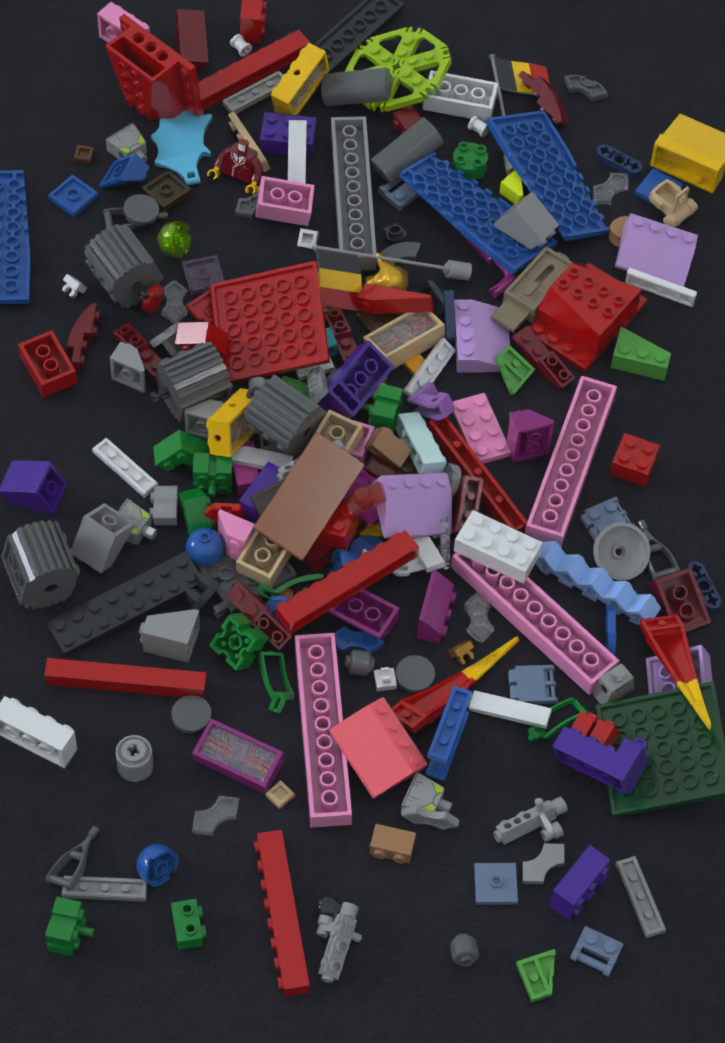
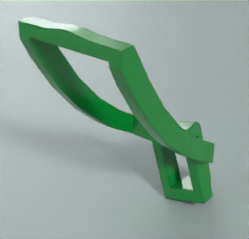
(262, 587)
(289, 695)
(537, 733)

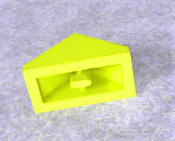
(512, 187)

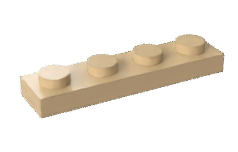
(236, 125)

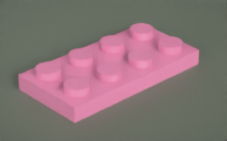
(480, 428)

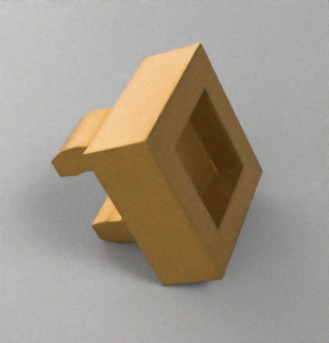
(460, 650)

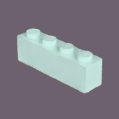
(424, 452)

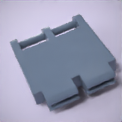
(603, 515)
(532, 685)

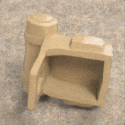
(673, 202)

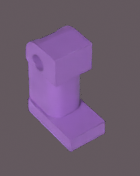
(431, 402)

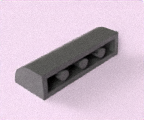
(356, 87)
(406, 150)

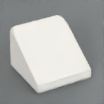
(307, 238)

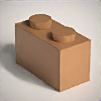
(388, 446)
(392, 844)

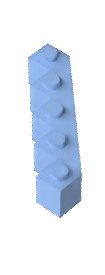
(596, 583)

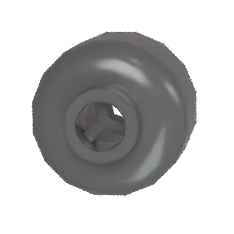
(359, 662)
(464, 950)

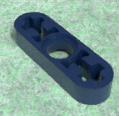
(615, 154)
(449, 315)
(704, 578)

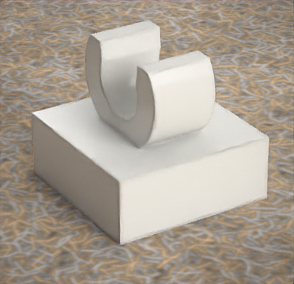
(73, 284)
(385, 679)

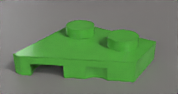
(513, 368)
(538, 974)

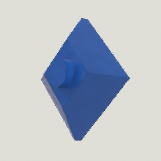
(125, 171)

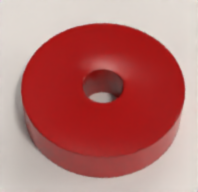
(154, 299)

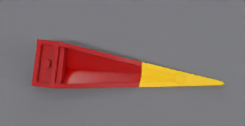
(669, 642)
(430, 703)

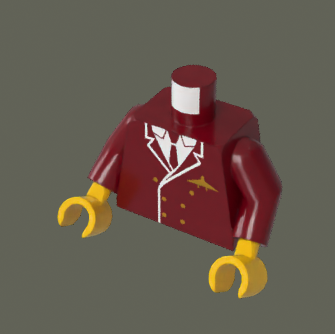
(240, 163)

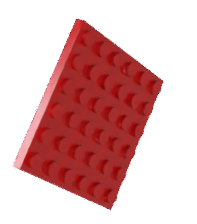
(272, 321)

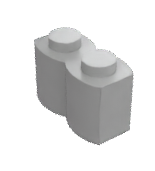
(165, 505)

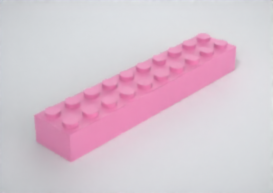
(571, 461)
(541, 622)
(320, 711)

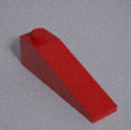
(387, 300)

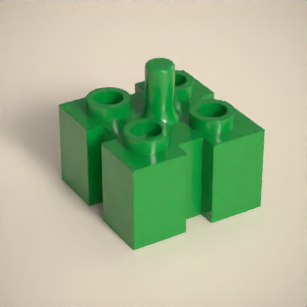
(385, 408)
(212, 474)
(238, 641)
(65, 927)

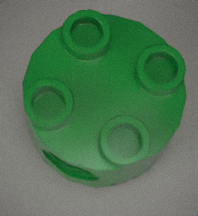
(470, 159)

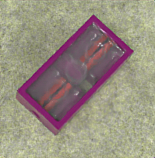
(238, 756)

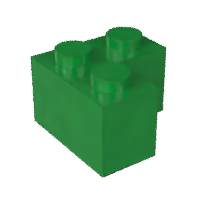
(178, 449)
(193, 505)

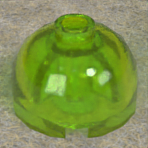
(174, 239)

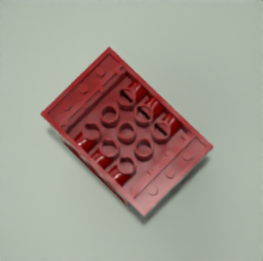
(153, 74)
(585, 313)

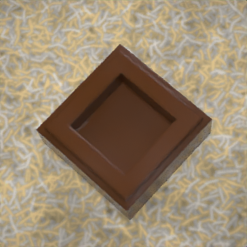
(84, 154)

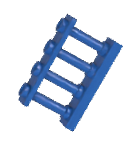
(448, 733)

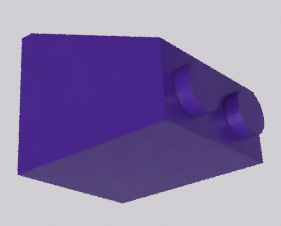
(33, 485)

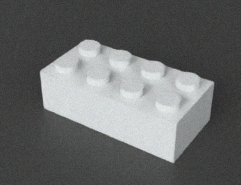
(463, 97)
(498, 546)
(36, 732)

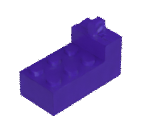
(356, 380)
(604, 763)

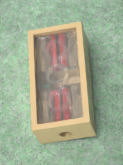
(407, 336)

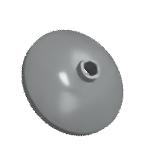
(633, 547)

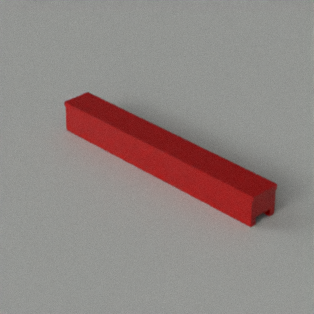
(461, 454)
(124, 678)

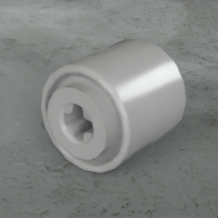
(134, 767)

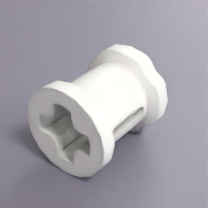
(240, 44)
(478, 126)

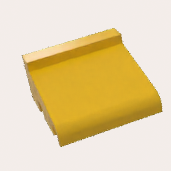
(691, 153)

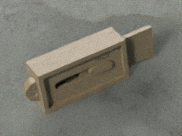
(529, 288)

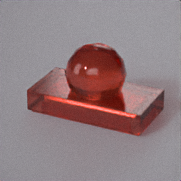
(365, 498)

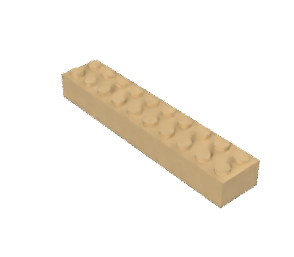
(261, 557)

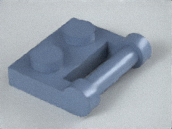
(400, 197)
(598, 945)

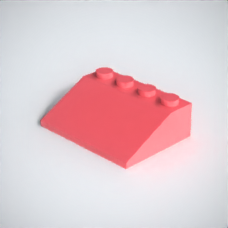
(378, 747)

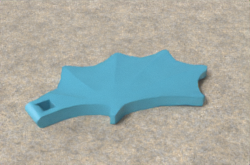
(182, 144)

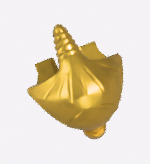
(389, 276)

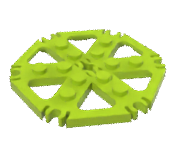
(408, 63)

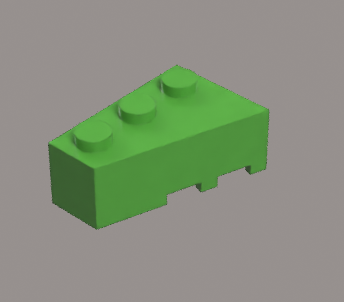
(639, 356)

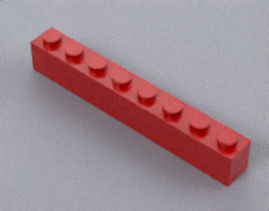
(251, 69)
(347, 581)
(283, 913)

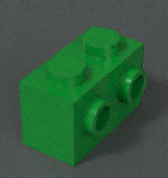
(187, 924)

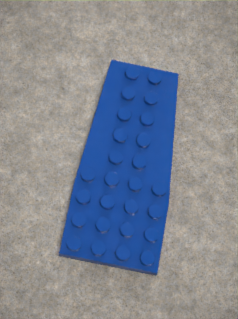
(548, 172)
(469, 210)
(14, 239)

